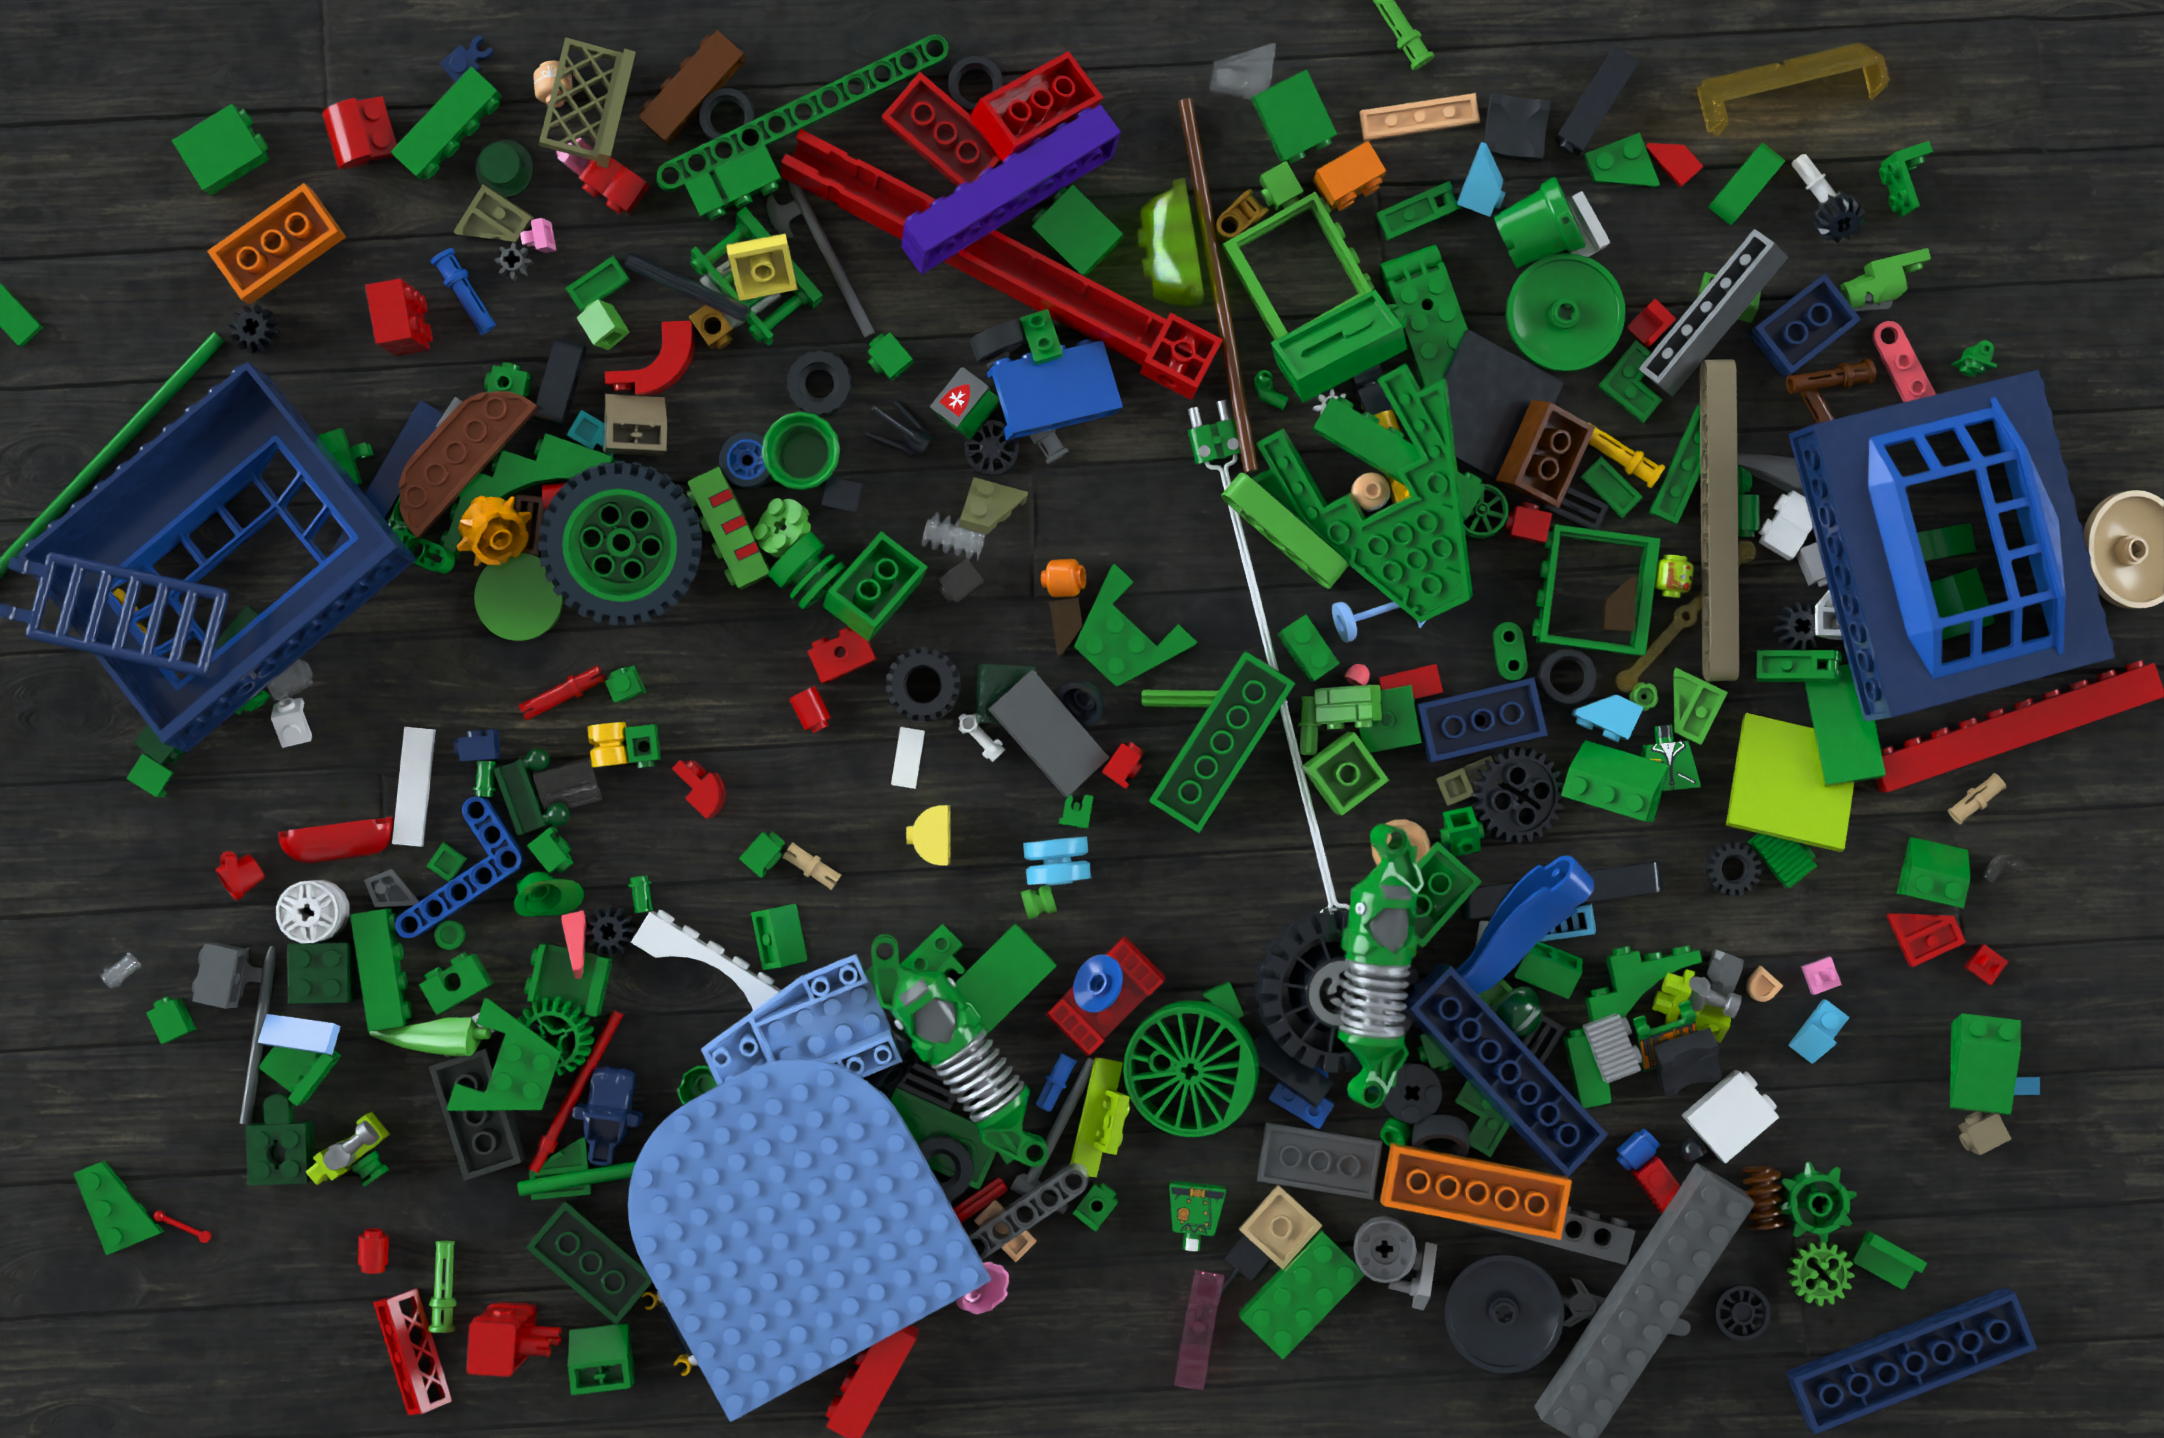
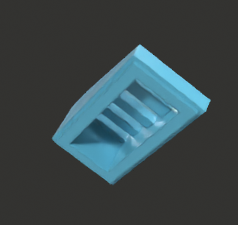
(1590, 928)

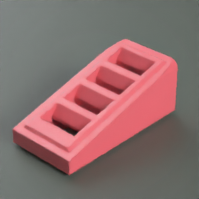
(574, 930)

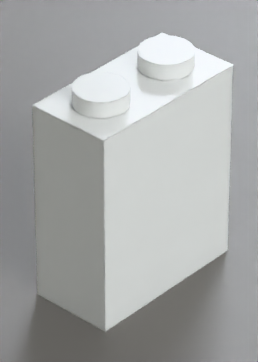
(1731, 1115)

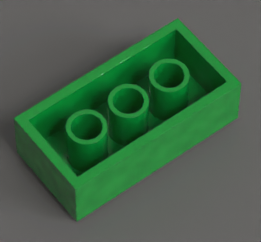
(1301, 1294)

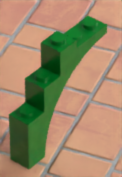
(555, 462)
(1629, 981)

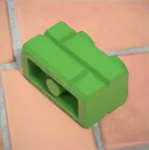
(1348, 705)

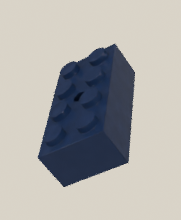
(1509, 713)

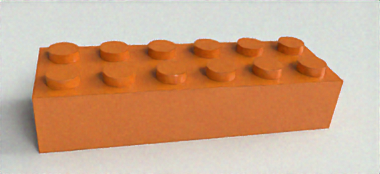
(1475, 1191)

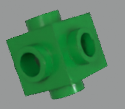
(518, 380)
(1461, 831)

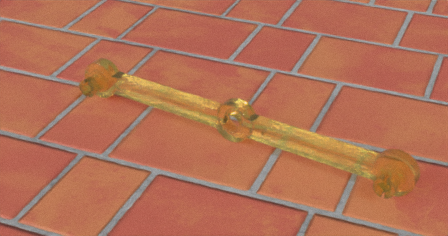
(1628, 679)

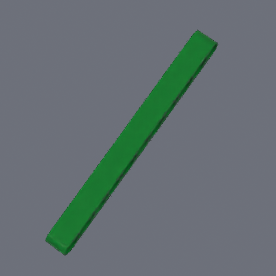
(813, 102)

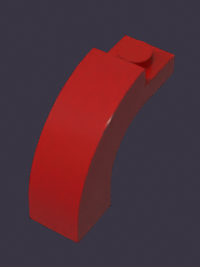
(666, 370)

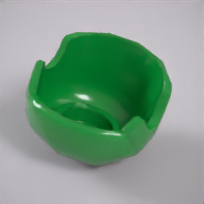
(695, 1083)

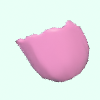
(989, 1294)

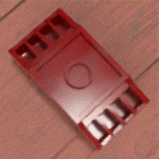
(1090, 1029)

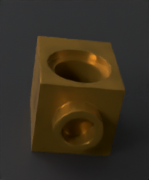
(703, 317)

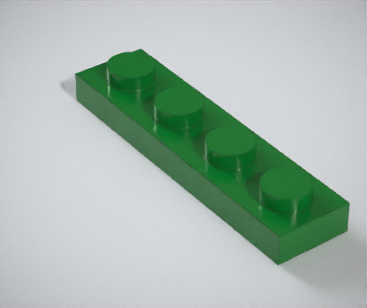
(1680, 475)

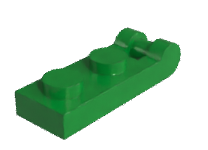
(1417, 211)
(1798, 666)

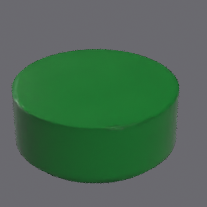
(449, 934)

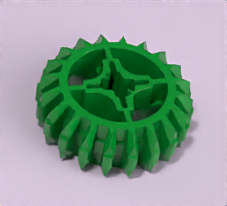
(548, 1025)

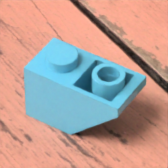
(1612, 714)

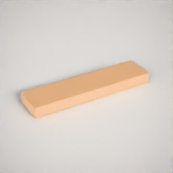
(1419, 117)

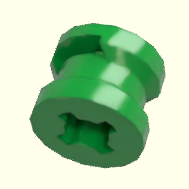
(369, 1168)

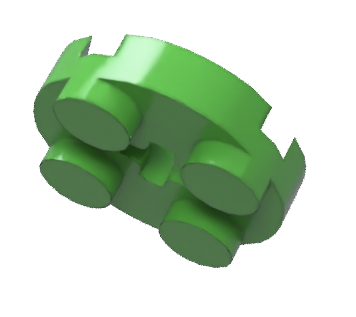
(769, 531)

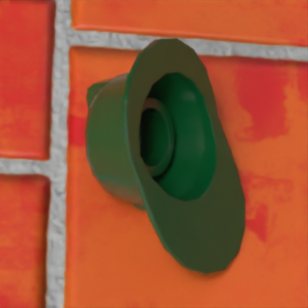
(1519, 1011)

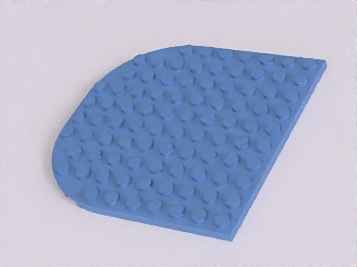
(792, 1227)

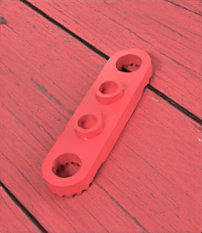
(1902, 364)

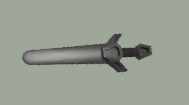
(1585, 1306)

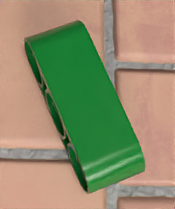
(1746, 183)

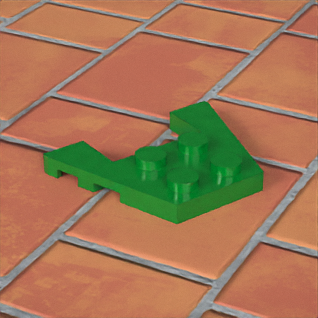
(1116, 643)
(521, 1070)

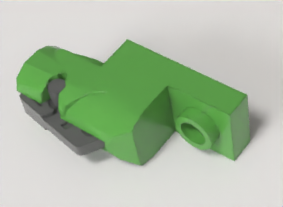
(1883, 281)

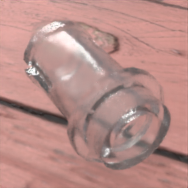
(120, 971)

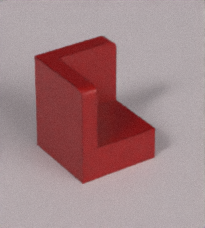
(1651, 323)

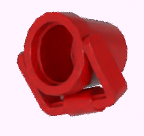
(238, 874)

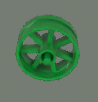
(1482, 510)

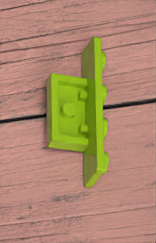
(1101, 1116)

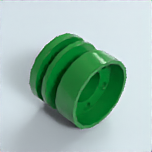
(807, 571)

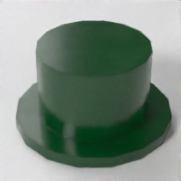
(505, 167)

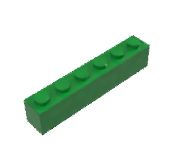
(1381, 447)

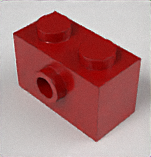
(840, 655)

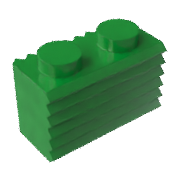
(1784, 858)

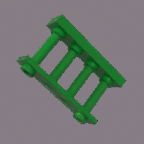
(746, 228)

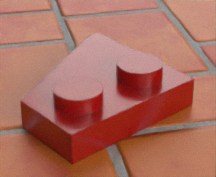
(1925, 935)

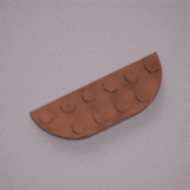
(458, 454)

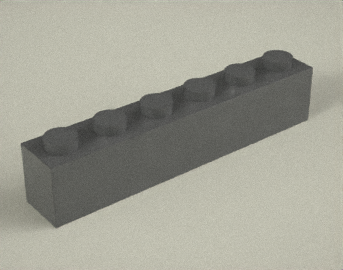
(1713, 312)

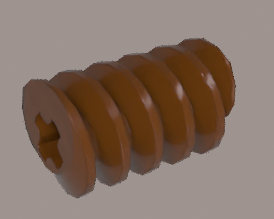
(1763, 1195)

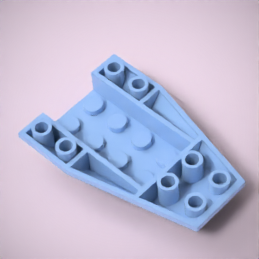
(819, 1017)

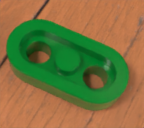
(1509, 651)

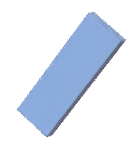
(299, 1034)

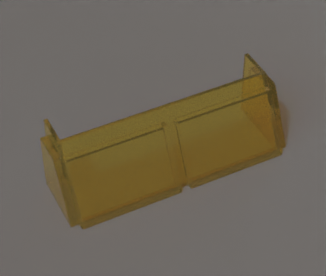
(1795, 70)

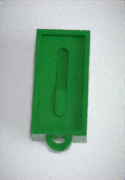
(1340, 345)

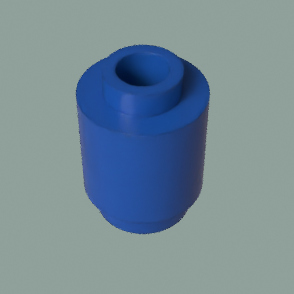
(1637, 1150)

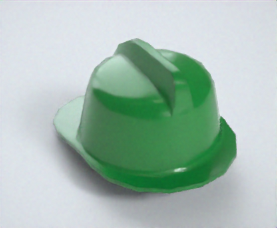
(545, 896)

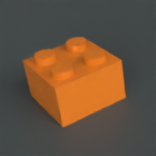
(1350, 176)

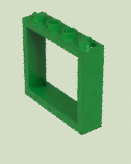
(1644, 595)

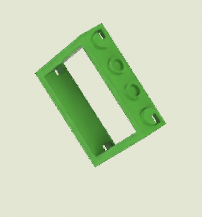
(1333, 233)

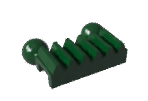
(521, 795)

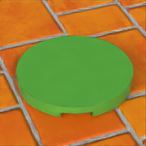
(517, 599)

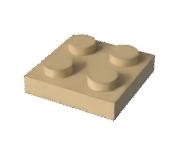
(1280, 1226)

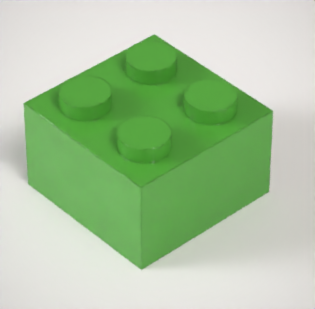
(1344, 773)

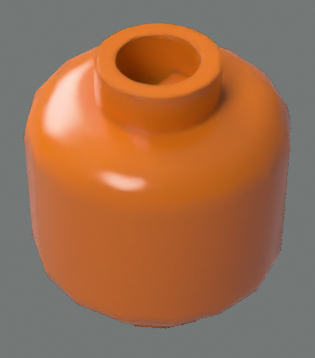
(1063, 578)

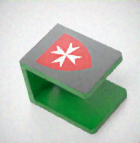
(965, 403)

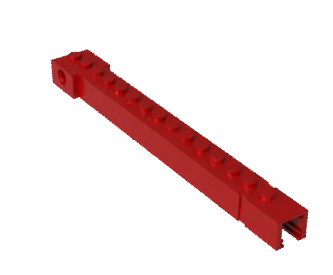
(1169, 348)

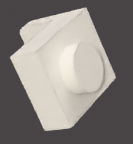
(290, 722)

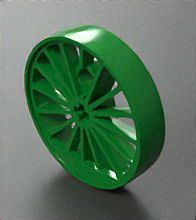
(1244, 1084)

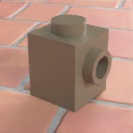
(1983, 1132)

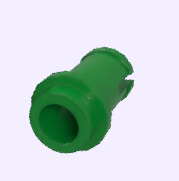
(485, 779)
(641, 893)

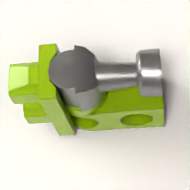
(1710, 1007)
(338, 1158)

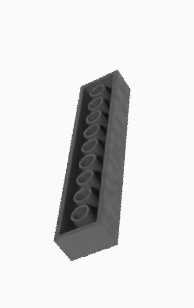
(1644, 1304)

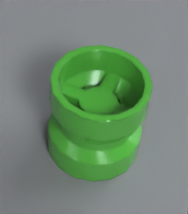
(1038, 901)

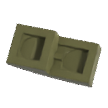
(1458, 783)

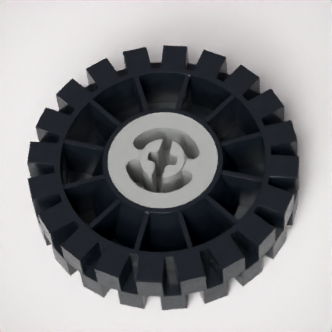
(1290, 988)

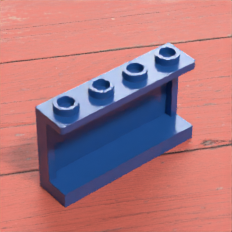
(1056, 392)

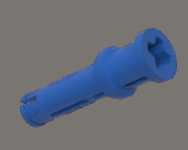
(457, 279)

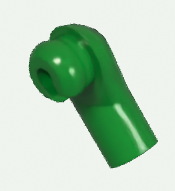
(1265, 390)

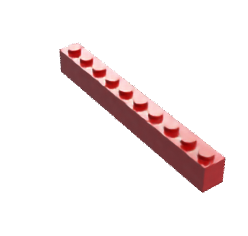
(2019, 726)

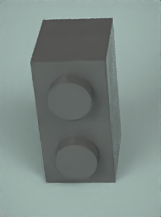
(220, 975)

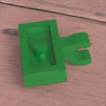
(339, 447)

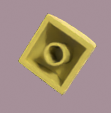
(762, 267)
(932, 835)

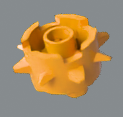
(493, 530)

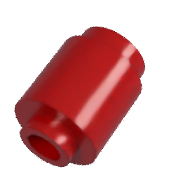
(373, 1251)

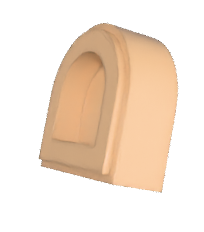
(1762, 985)

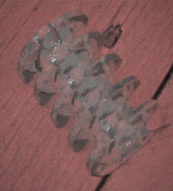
(952, 535)

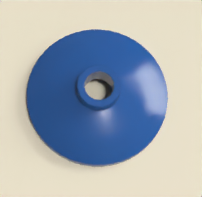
(1098, 983)

